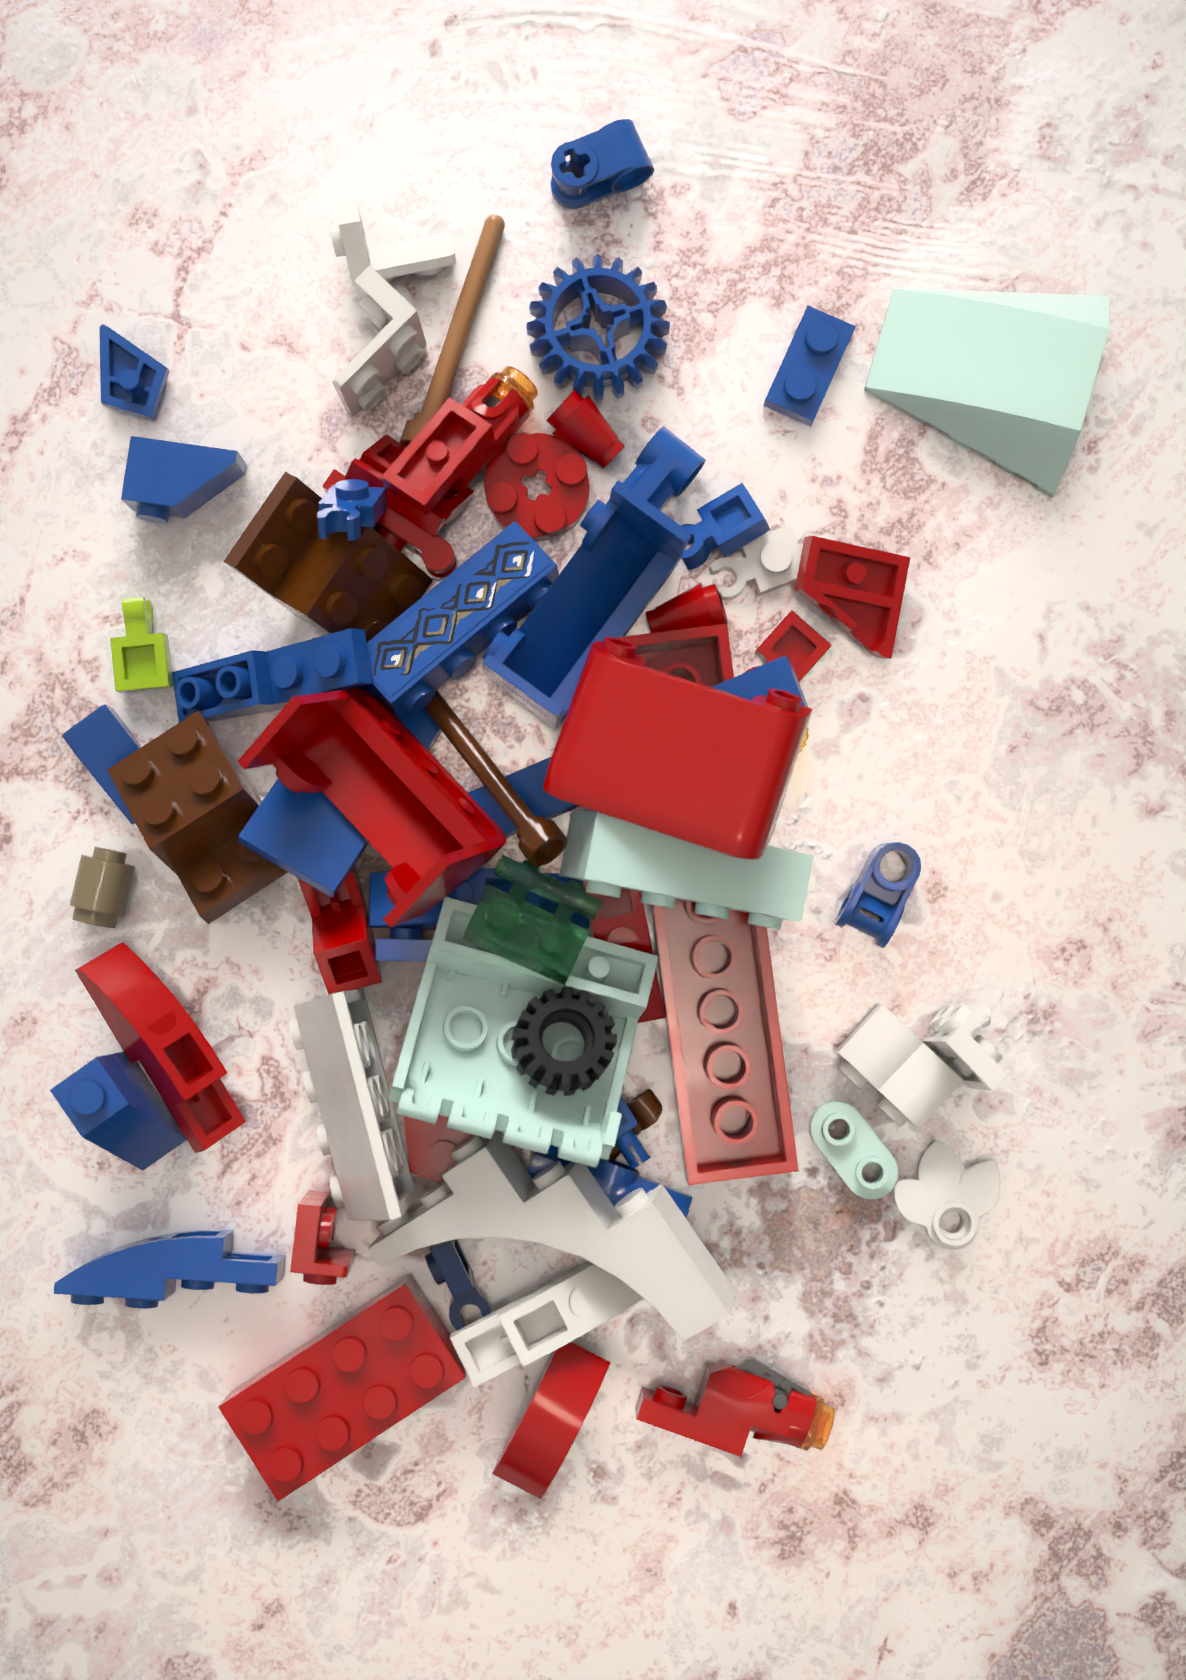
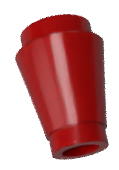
(585, 429)
(690, 609)

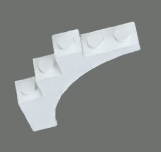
(638, 1240)

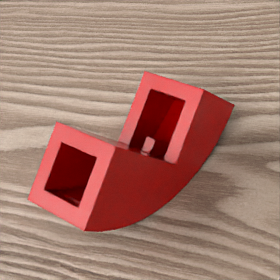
(341, 936)
(551, 1419)

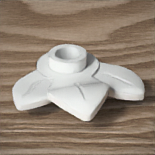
(945, 1188)

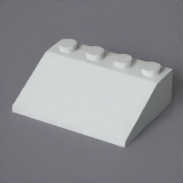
(354, 1106)

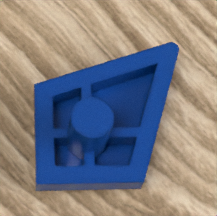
(129, 376)

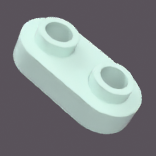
(853, 1150)

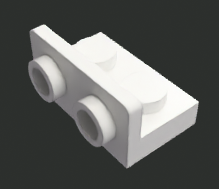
(969, 1058)

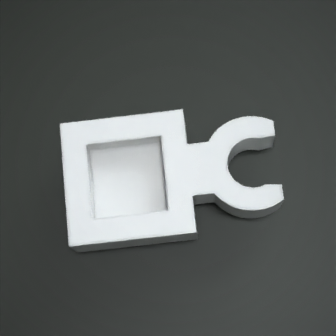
(767, 562)

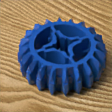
(614, 318)

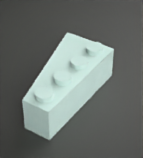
(665, 868)

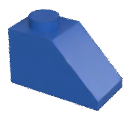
(176, 477)

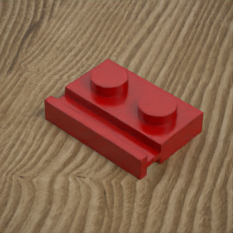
(375, 463)

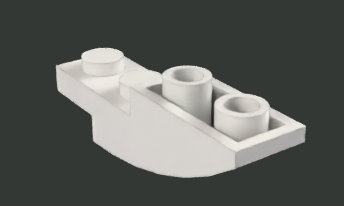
(541, 1321)

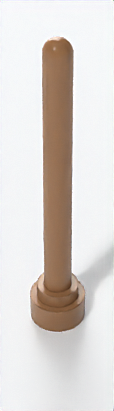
(459, 326)

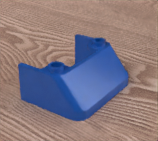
(596, 596)

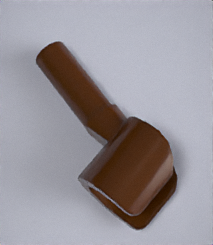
(646, 1110)

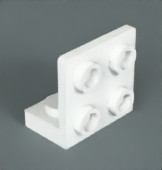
(394, 348)

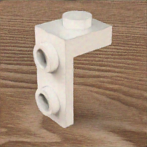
(419, 256)

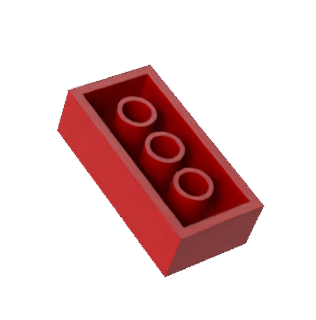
(343, 1387)

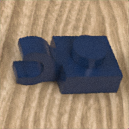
(451, 1266)

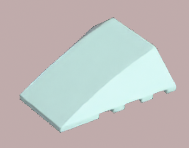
(995, 371)

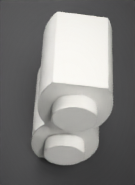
(898, 1067)

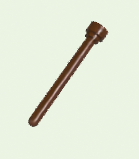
(539, 838)

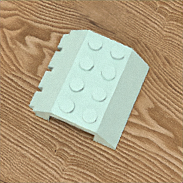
(461, 1043)

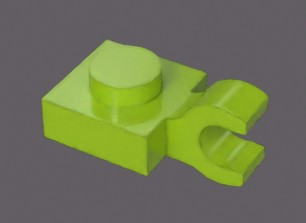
(140, 658)

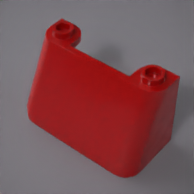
(676, 752)

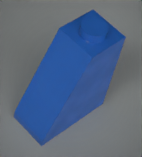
(119, 1110)

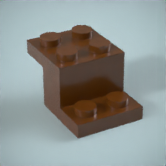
(326, 580)
(190, 813)

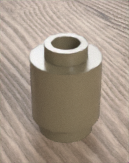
(101, 887)

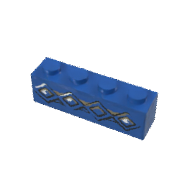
(458, 620)

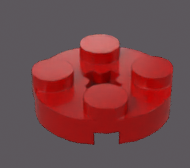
(563, 472)

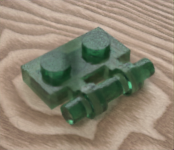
(526, 932)

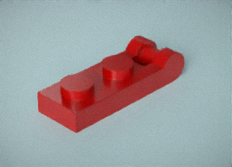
(402, 533)

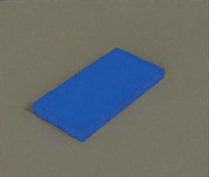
(309, 833)

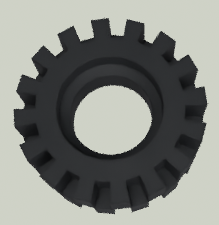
(582, 1014)

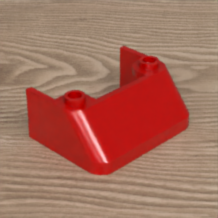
(385, 788)

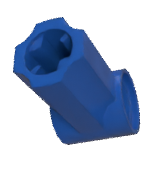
(664, 468)

